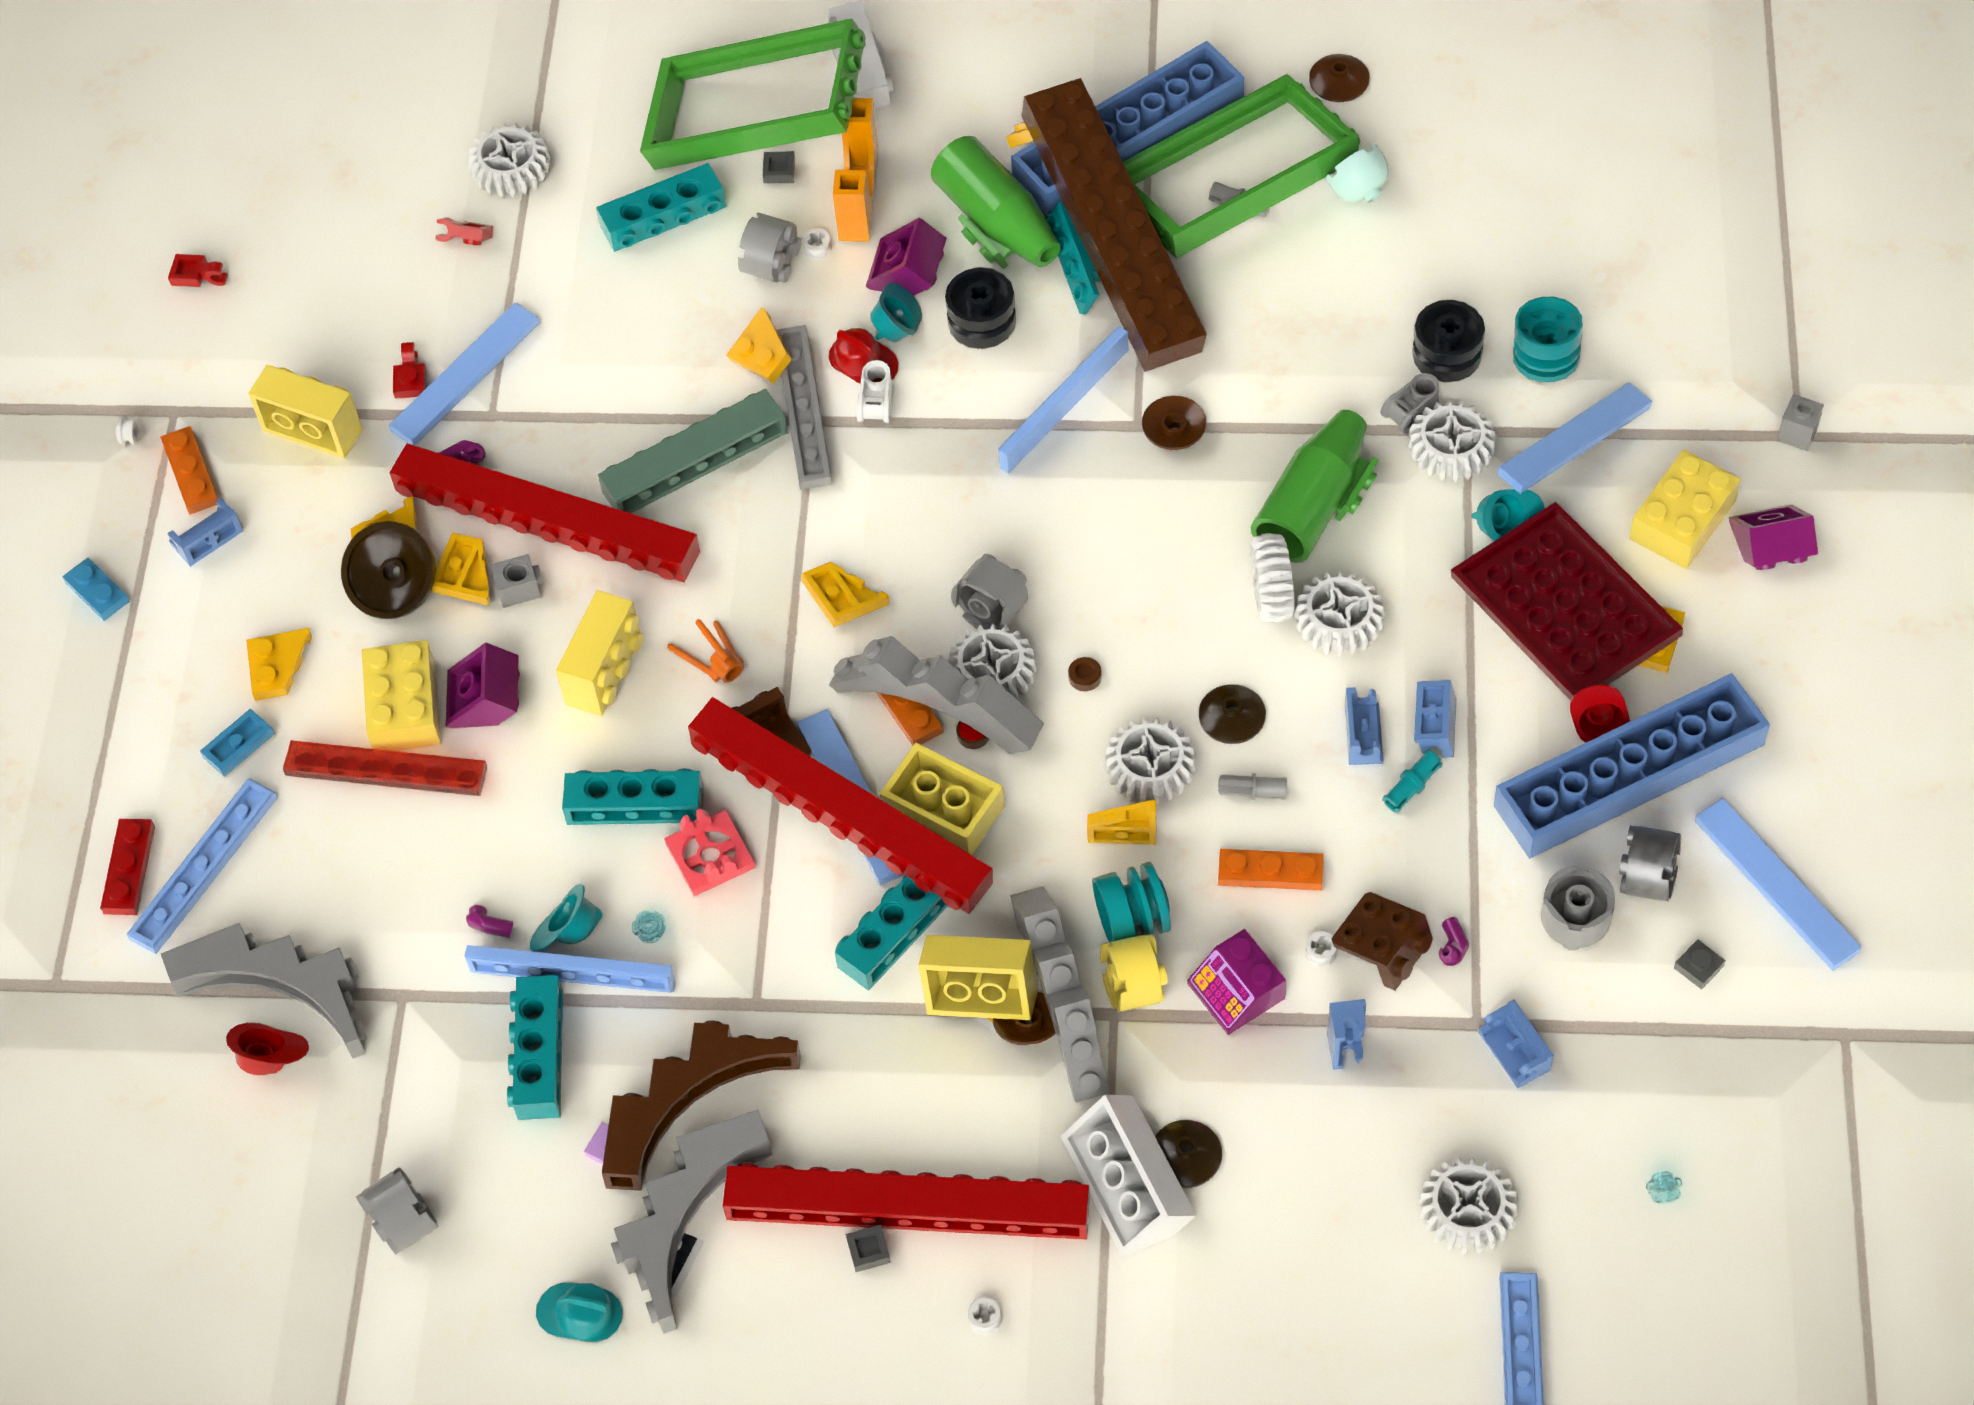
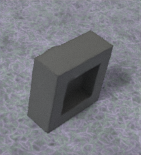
(778, 167)
(1699, 964)
(868, 1248)

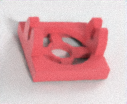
(714, 871)

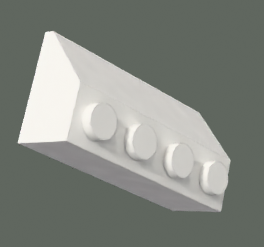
(1127, 1174)

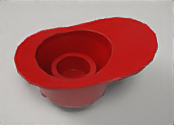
(857, 348)
(1598, 711)
(263, 1048)

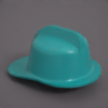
(895, 313)
(1505, 511)
(569, 922)
(579, 1312)

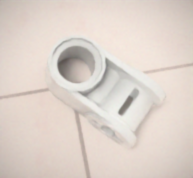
(875, 397)

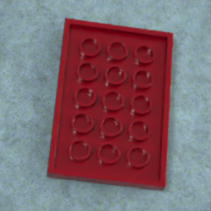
(1566, 602)

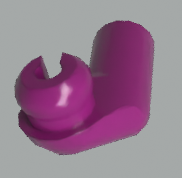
(466, 451)
(492, 925)
(1457, 942)

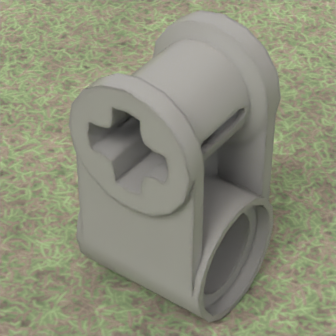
(1410, 401)

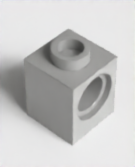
(1800, 422)
(513, 591)

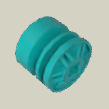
(1547, 339)
(1131, 904)

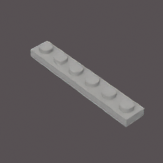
(804, 411)

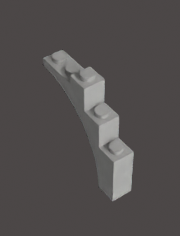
(933, 681)
(235, 960)
(1066, 1000)
(673, 1200)

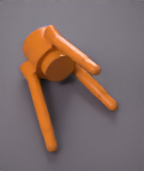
(725, 662)

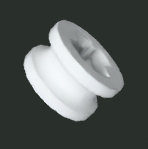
(814, 251)
(128, 430)
(1328, 955)
(974, 1312)

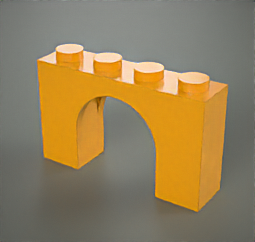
(856, 183)

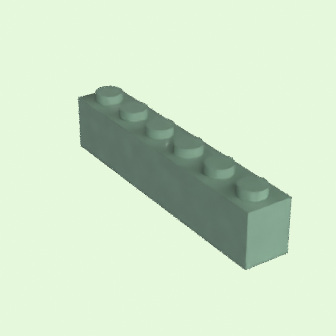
(693, 452)

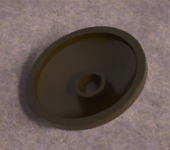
(370, 565)

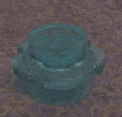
(652, 933)
(1664, 1187)

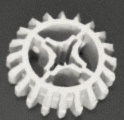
(509, 160)
(1469, 431)
(1272, 577)
(1329, 627)
(1003, 650)
(1166, 749)
(1483, 1181)

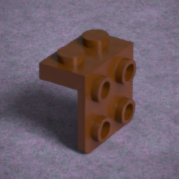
(770, 712)
(1385, 936)

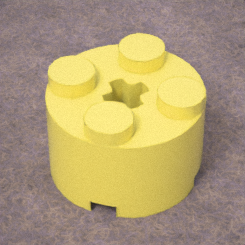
(1132, 972)

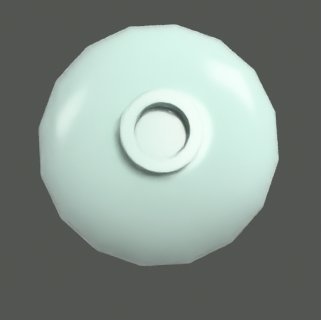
(1360, 176)

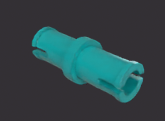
(1412, 781)

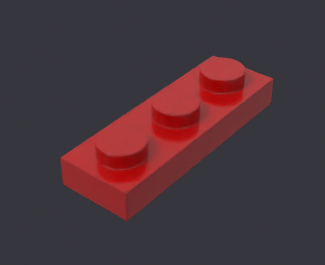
(127, 867)

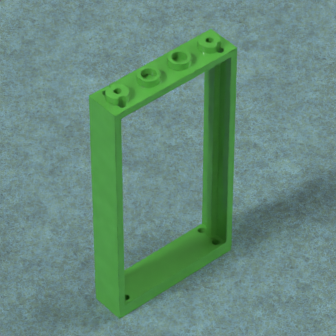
(673, 71)
(1262, 196)

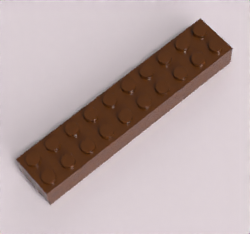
(1113, 225)

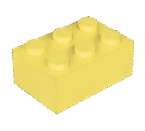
(305, 410)
(1684, 509)
(599, 653)
(401, 696)
(944, 797)
(978, 977)

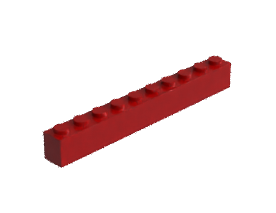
(545, 513)
(840, 806)
(907, 1201)

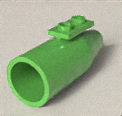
(998, 207)
(1316, 483)

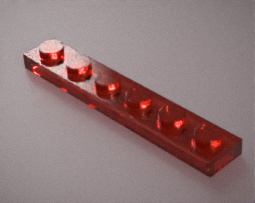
(385, 768)

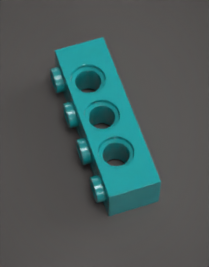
(661, 207)
(615, 807)
(870, 964)
(541, 1097)

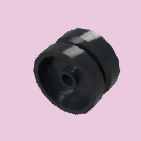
(980, 308)
(1448, 340)

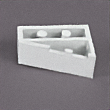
(871, 78)

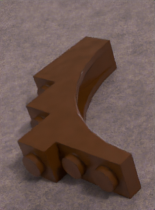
(675, 1084)

